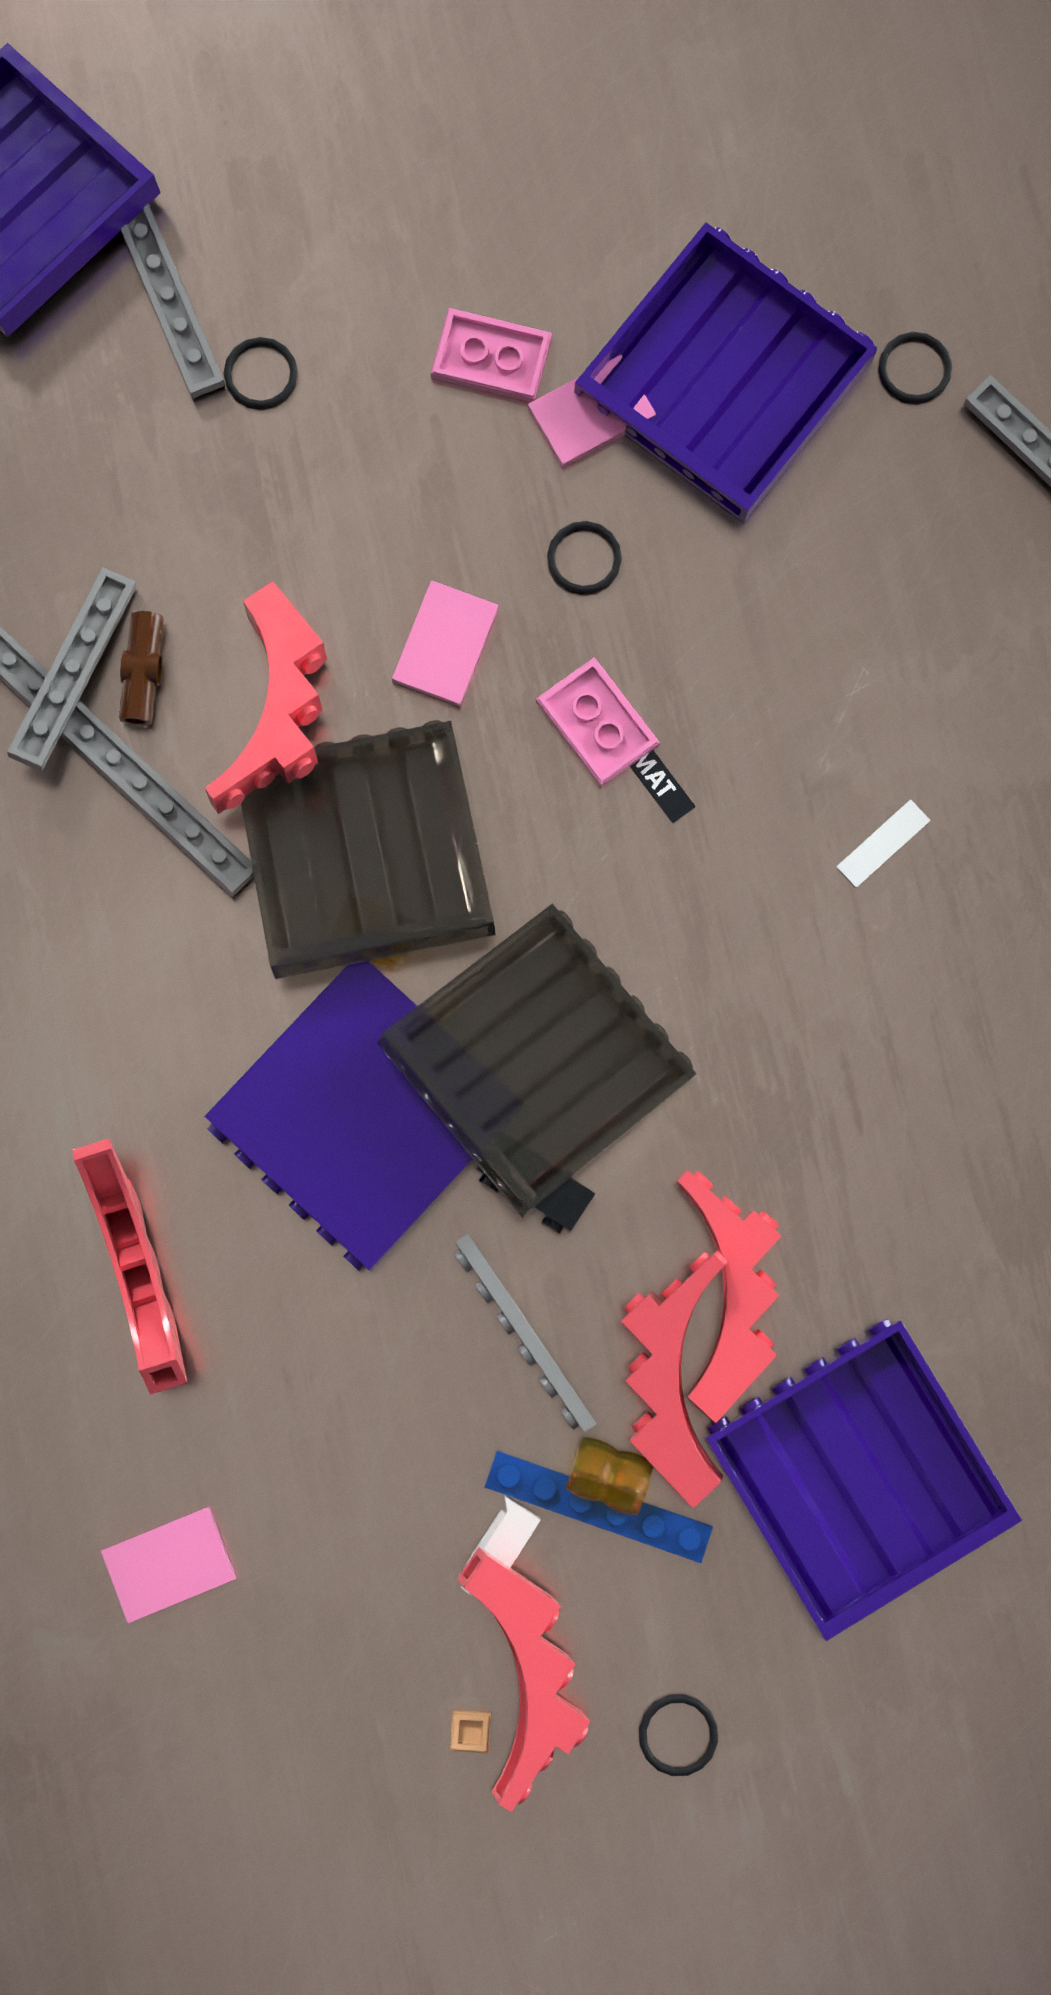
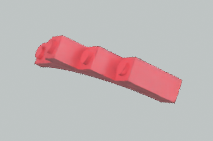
(290, 702)
(134, 1265)
(738, 1351)
(668, 1436)
(541, 1668)

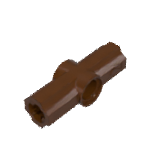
(141, 668)

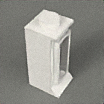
(508, 1533)

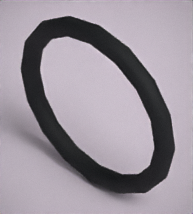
(917, 336)
(252, 342)
(587, 588)
(643, 1735)

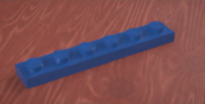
(547, 1490)

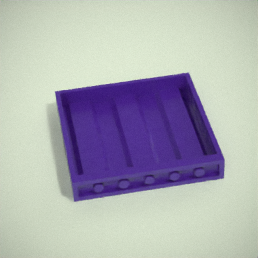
(60, 189)
(731, 368)
(861, 1478)

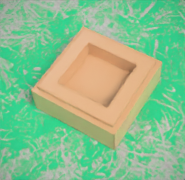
(470, 1731)

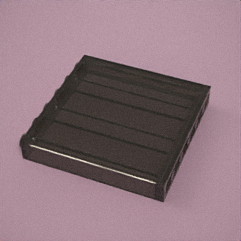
(368, 853)
(537, 1059)

